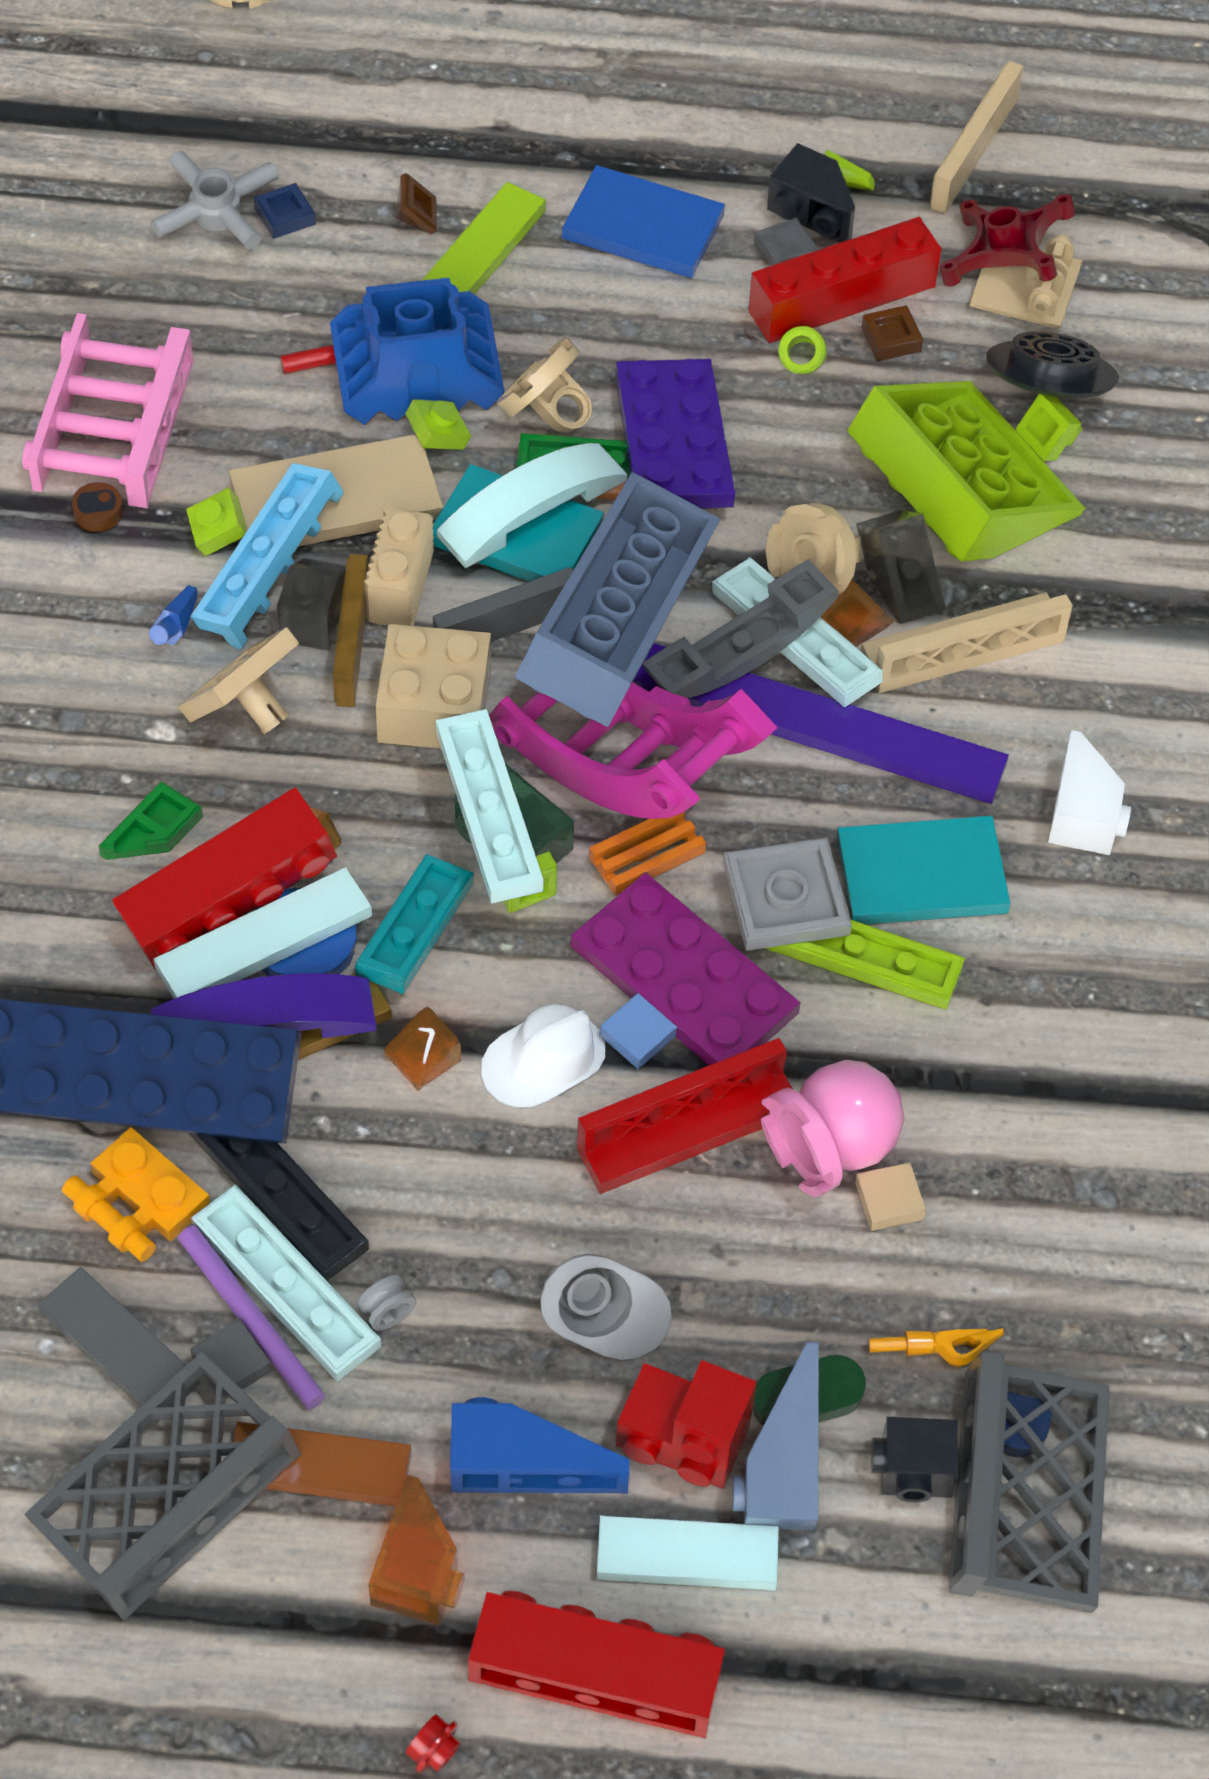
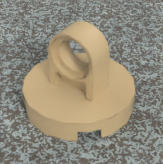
(544, 385)
(814, 534)

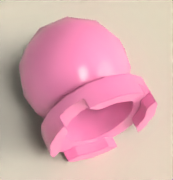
(837, 1122)

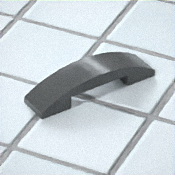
(749, 639)

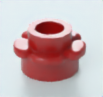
(434, 1744)

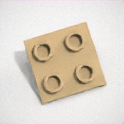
(1022, 295)

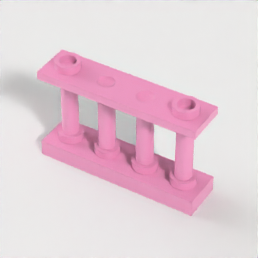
(147, 434)

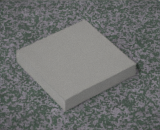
(786, 894)

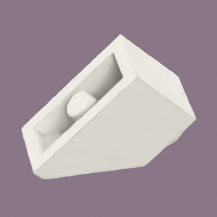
(1088, 800)

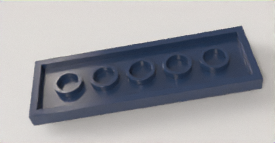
(147, 1071)

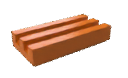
(642, 843)

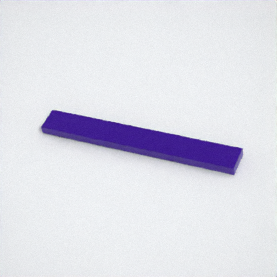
(864, 736)

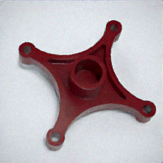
(1007, 238)

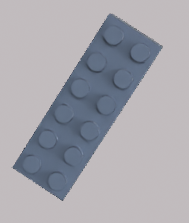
(617, 600)

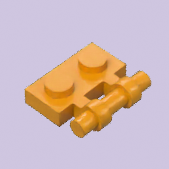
(147, 1183)

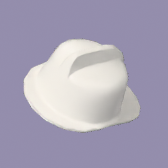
(542, 1057)

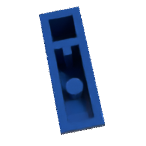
(515, 1451)

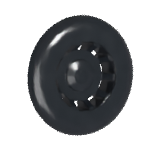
(1052, 365)

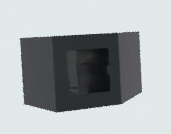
(814, 192)

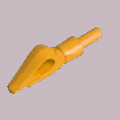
(940, 1343)

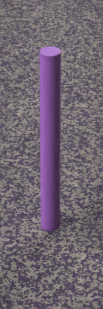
(252, 1317)

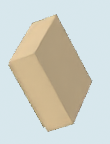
(890, 1196)

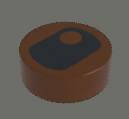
(97, 506)

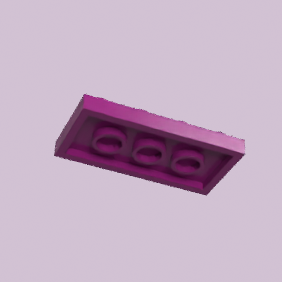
(685, 970)

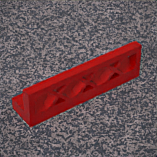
(680, 1117)

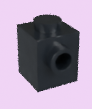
(917, 1458)

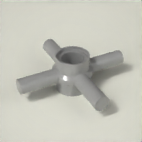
(214, 199)

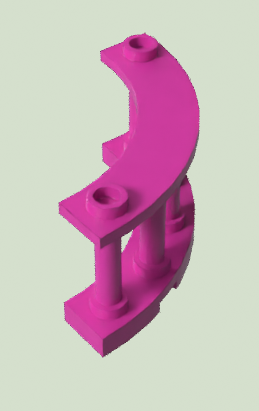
(654, 792)

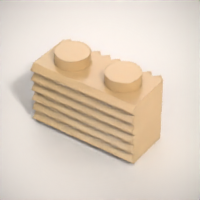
(398, 567)

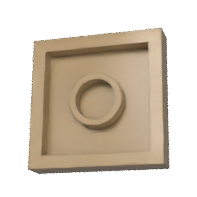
(243, 681)

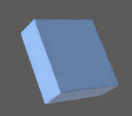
(638, 1031)

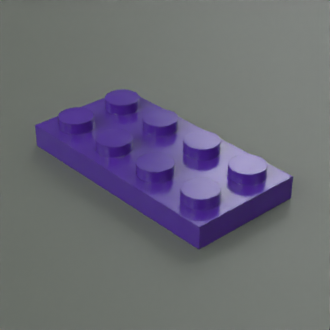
(676, 429)

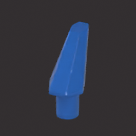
(174, 618)

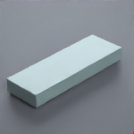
(687, 1553)

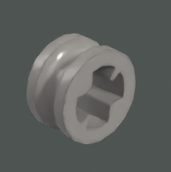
(387, 1302)

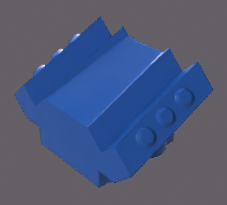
(415, 345)

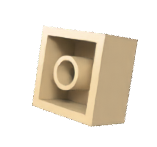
(427, 679)

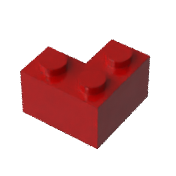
(688, 1423)

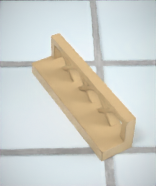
(969, 640)

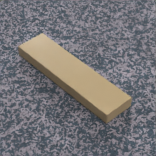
(976, 137)

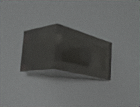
(902, 564)
(312, 602)

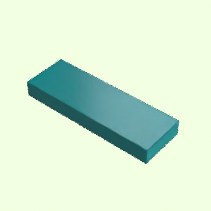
(414, 924)

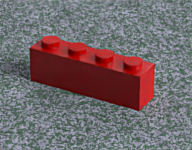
(844, 279)
(227, 876)
(596, 1662)

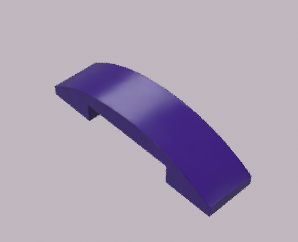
(288, 1001)

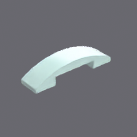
(524, 494)

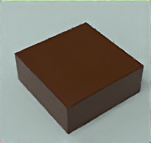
(892, 333)

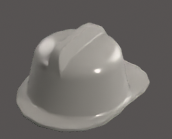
(605, 1307)

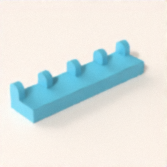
(266, 552)

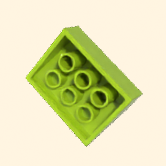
(961, 467)

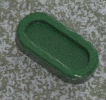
(840, 1388)

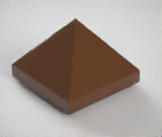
(416, 205)

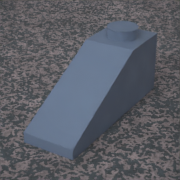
(783, 1464)

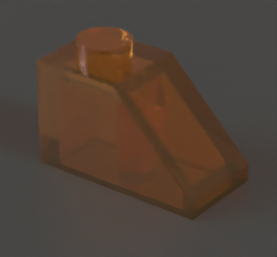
(417, 1560)

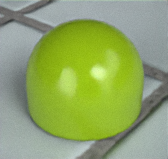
(799, 335)

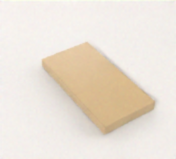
(372, 479)

